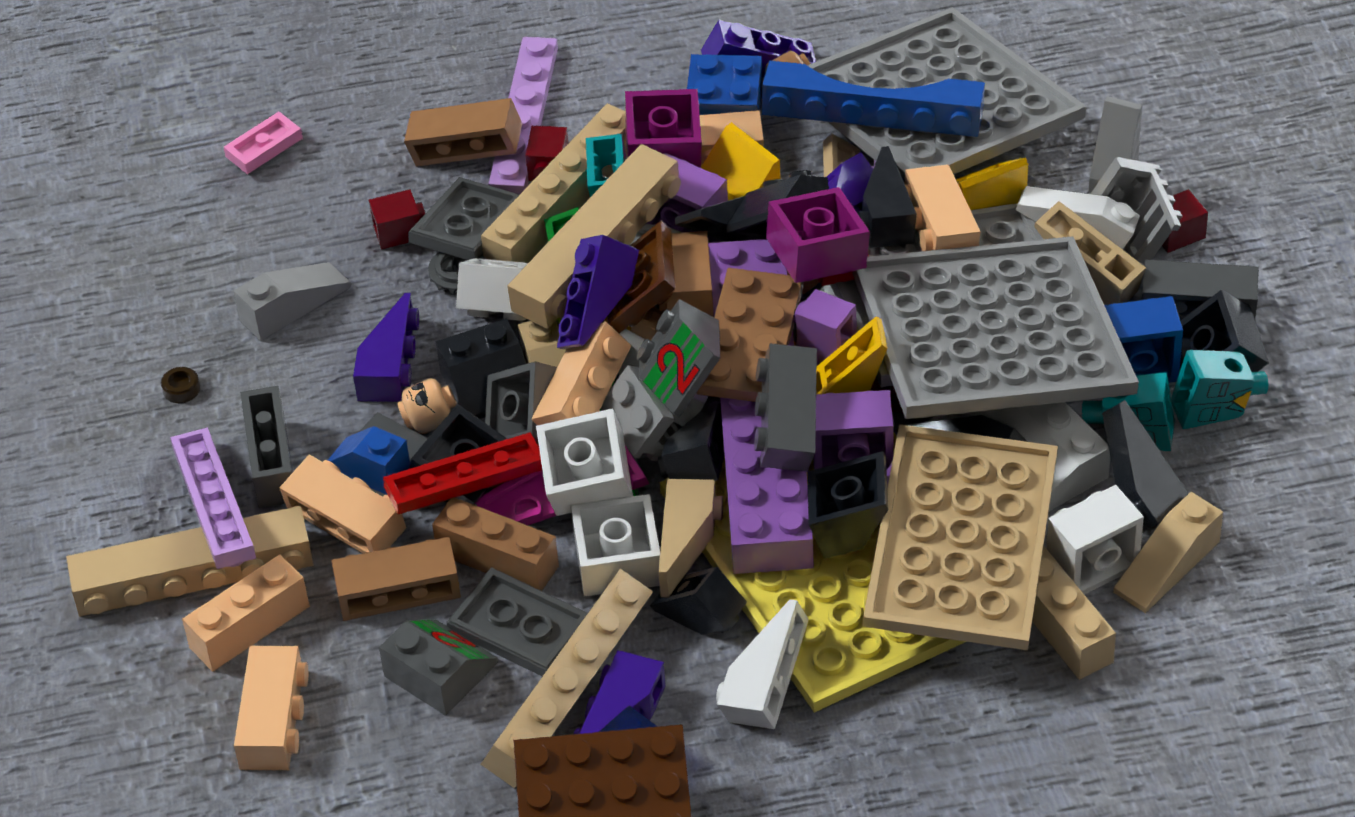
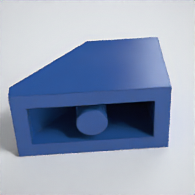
(372, 456)

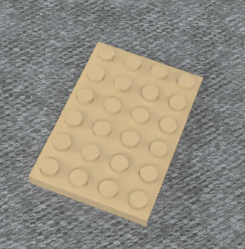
(961, 537)

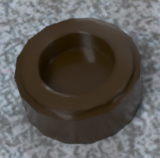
(180, 385)

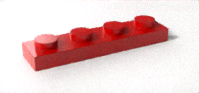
(463, 473)

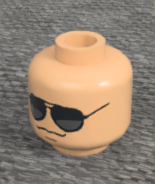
(426, 405)

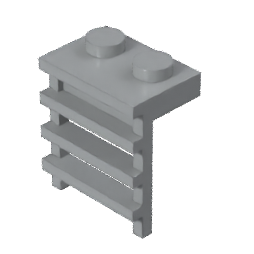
(1141, 189)
(641, 415)

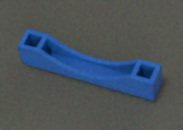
(940, 107)

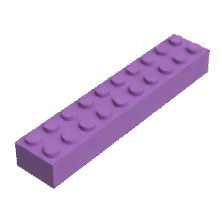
(763, 503)

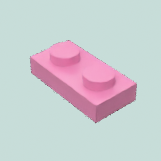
(263, 142)

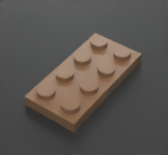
(751, 314)

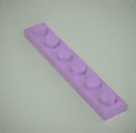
(529, 96)
(213, 499)

